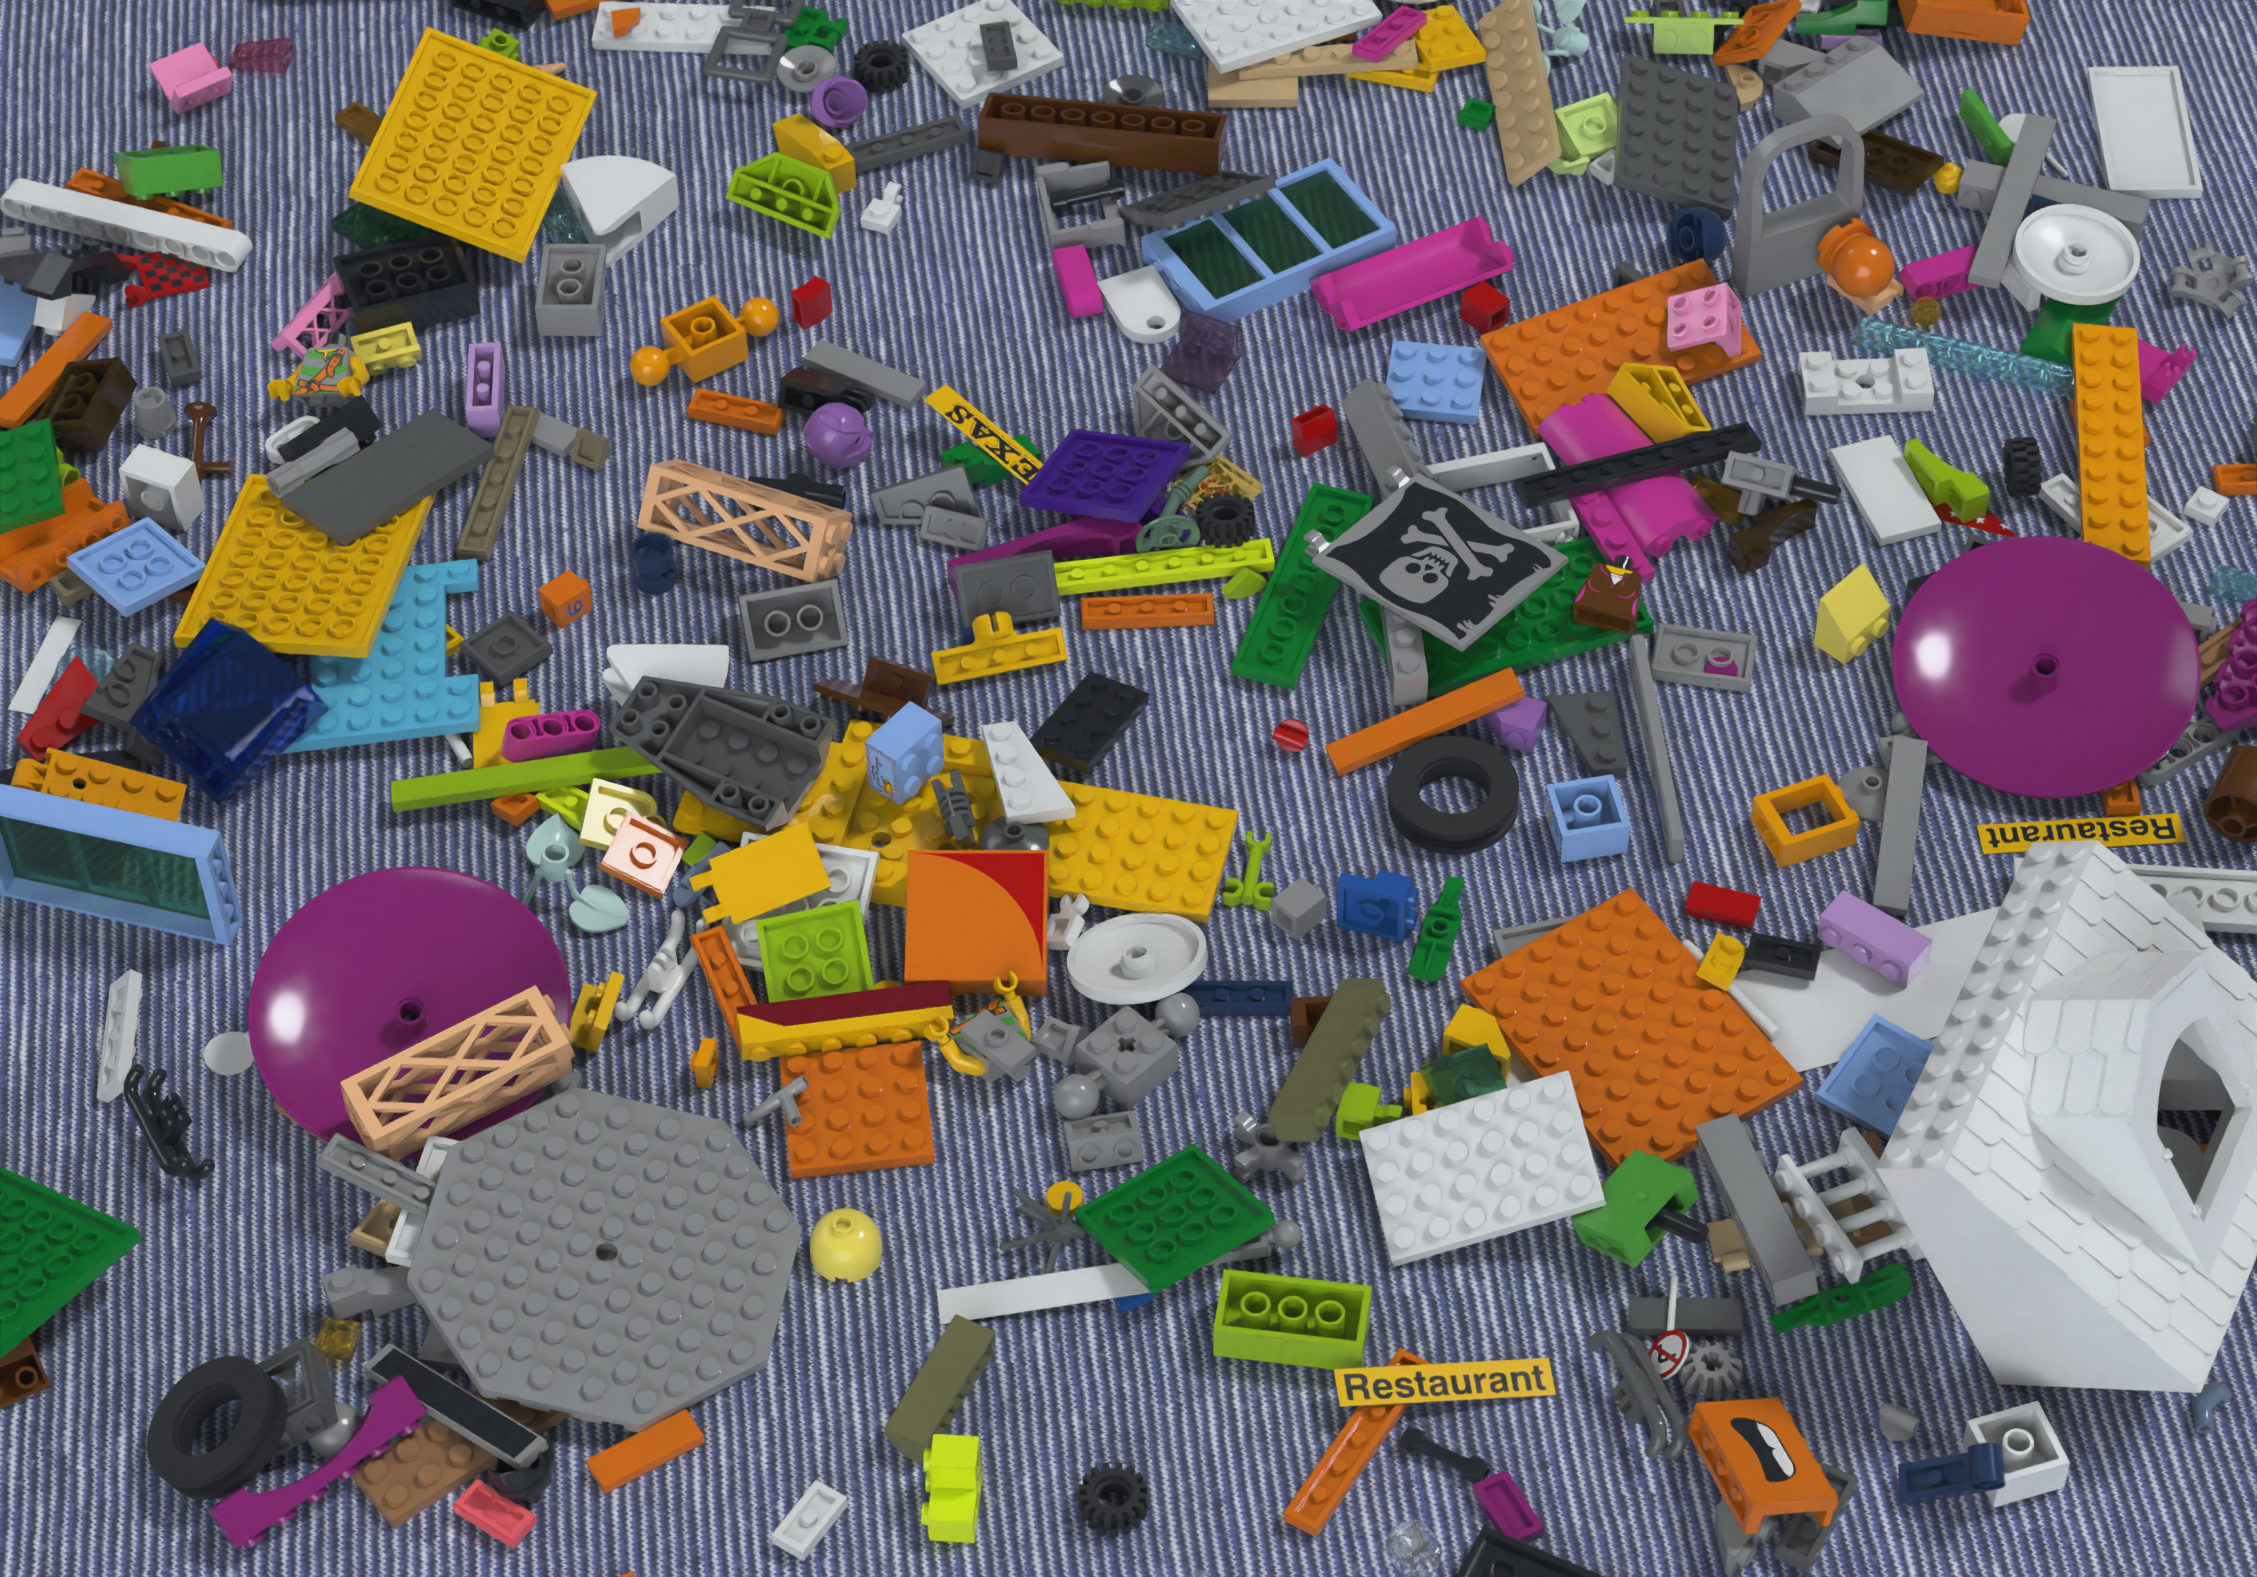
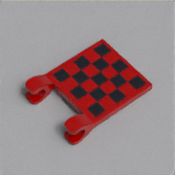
(161, 276)

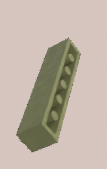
(1329, 1060)

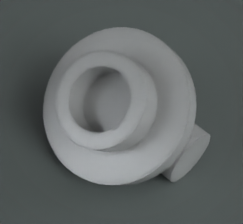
(1897, 1422)

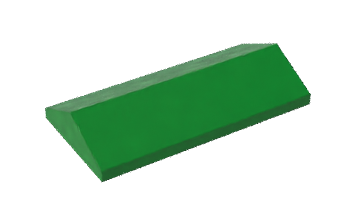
(2052, 330)

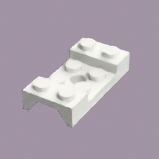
(1895, 383)

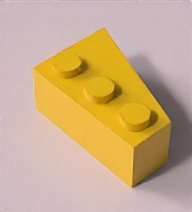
(1657, 401)

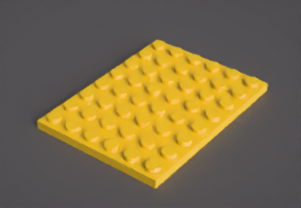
(473, 145)
(298, 584)

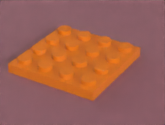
(860, 1111)

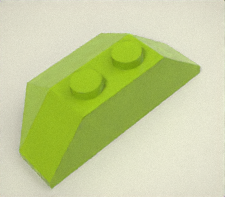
(788, 192)

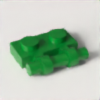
(811, 25)

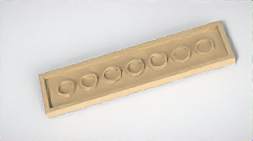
(1519, 89)

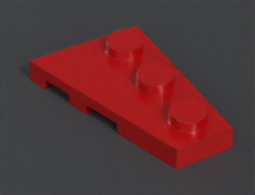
(58, 716)

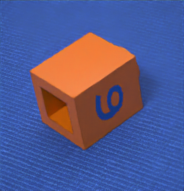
(565, 598)

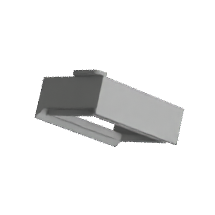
(1061, 177)

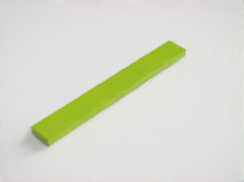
(518, 778)

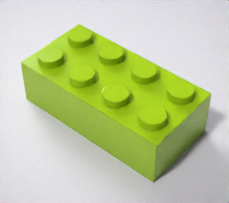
(1292, 1320)

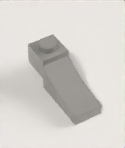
(359, 1290)

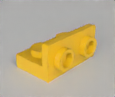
(594, 1012)

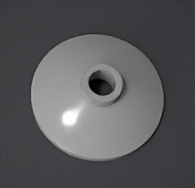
(805, 68)
(1865, 791)

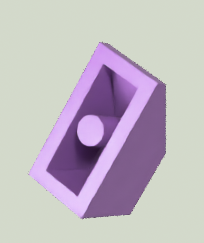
(1518, 723)

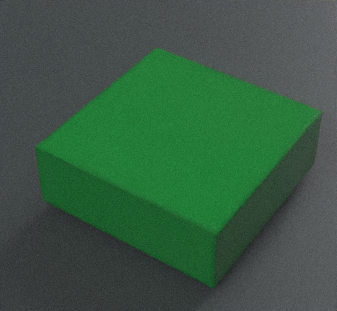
(1477, 114)

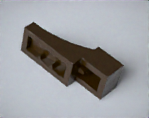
(1752, 546)

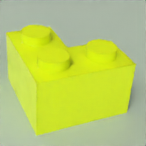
(955, 1487)

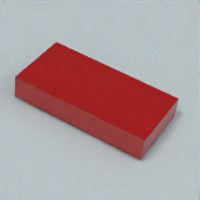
(1722, 905)

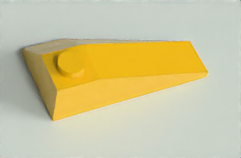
(809, 143)

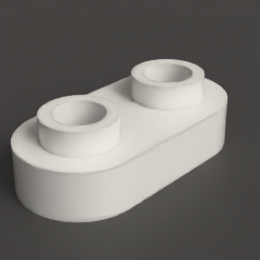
(285, 435)

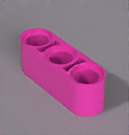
(1939, 274)
(1077, 281)
(550, 735)

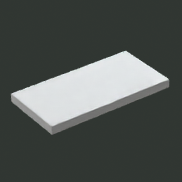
(2144, 132)

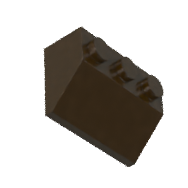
(88, 403)

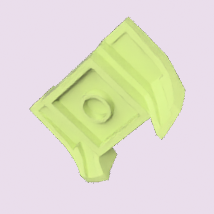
(1585, 132)

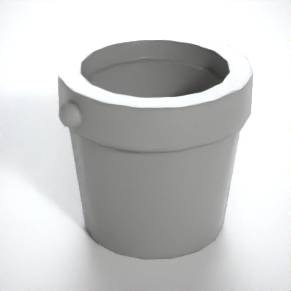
(154, 413)

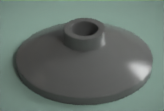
(1133, 90)
(1014, 836)

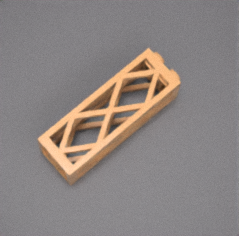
(666, 490)
(466, 1101)

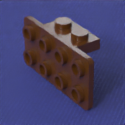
(884, 689)

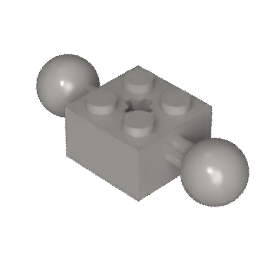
(1126, 1057)

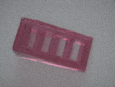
(263, 55)

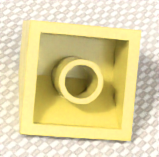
(1851, 616)

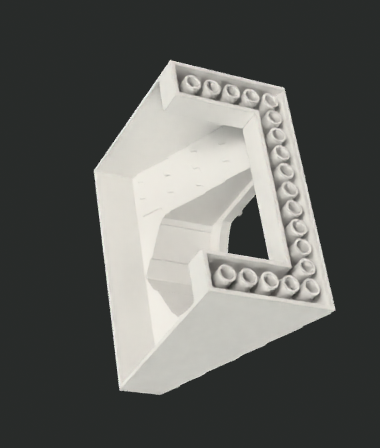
(2038, 1142)

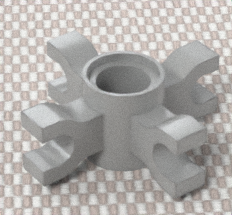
(1265, 1151)

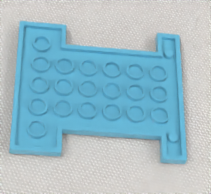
(404, 681)

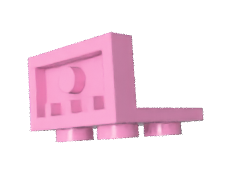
(191, 78)
(1705, 317)

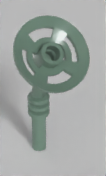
(1168, 527)

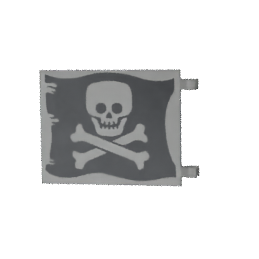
(1437, 559)

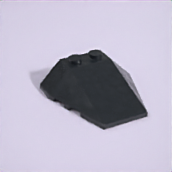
(49, 270)

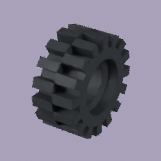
(881, 55)
(2022, 466)
(1225, 520)
(1113, 1480)

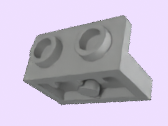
(1103, 1141)

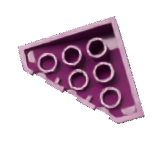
(2236, 682)

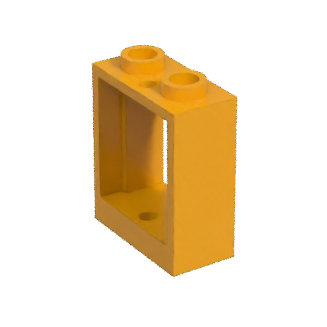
(1809, 844)

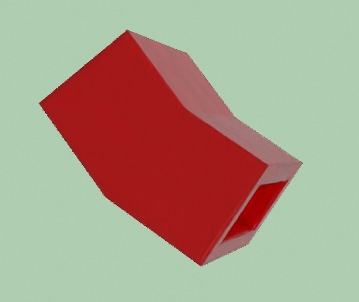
(812, 302)
(1314, 430)

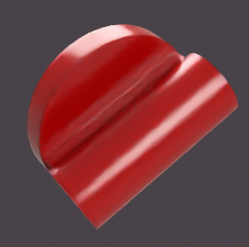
(1291, 735)

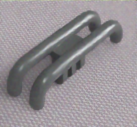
(1641, 1392)

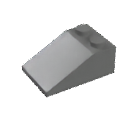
(571, 290)

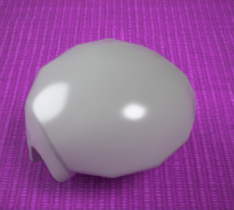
(334, 1438)

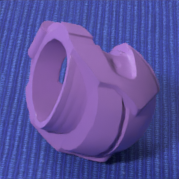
(833, 434)

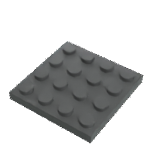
(1197, 199)

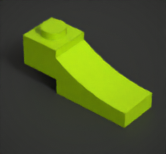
(1946, 484)

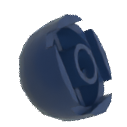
(1696, 235)

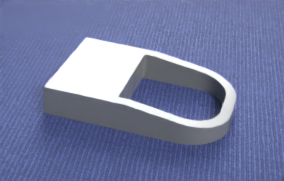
(1784, 243)

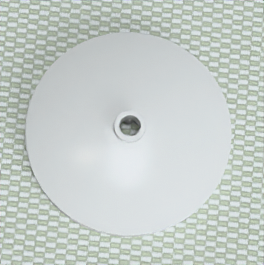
(2076, 254)
(1137, 958)

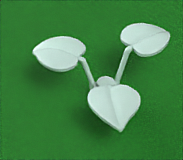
(1567, 39)
(554, 850)

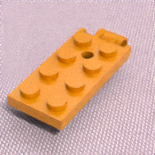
(103, 783)

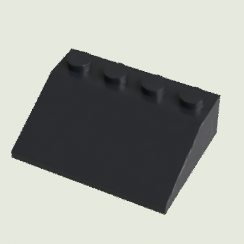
(407, 282)

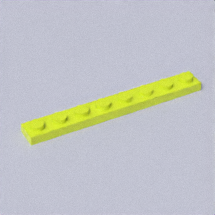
(1162, 567)

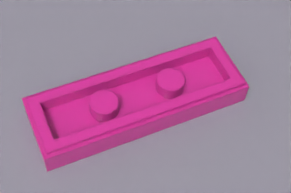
(1389, 34)

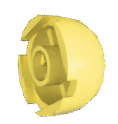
(845, 1245)

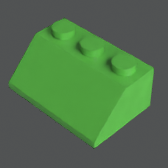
(169, 170)

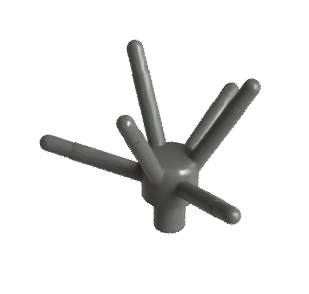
(1056, 1229)

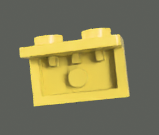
(387, 348)

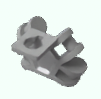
(2214, 283)

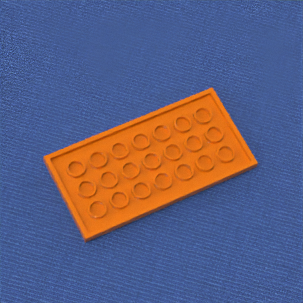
(1583, 344)

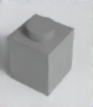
(1299, 908)

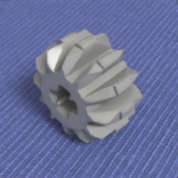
(1711, 1372)

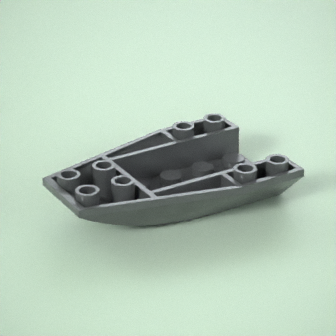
(728, 746)

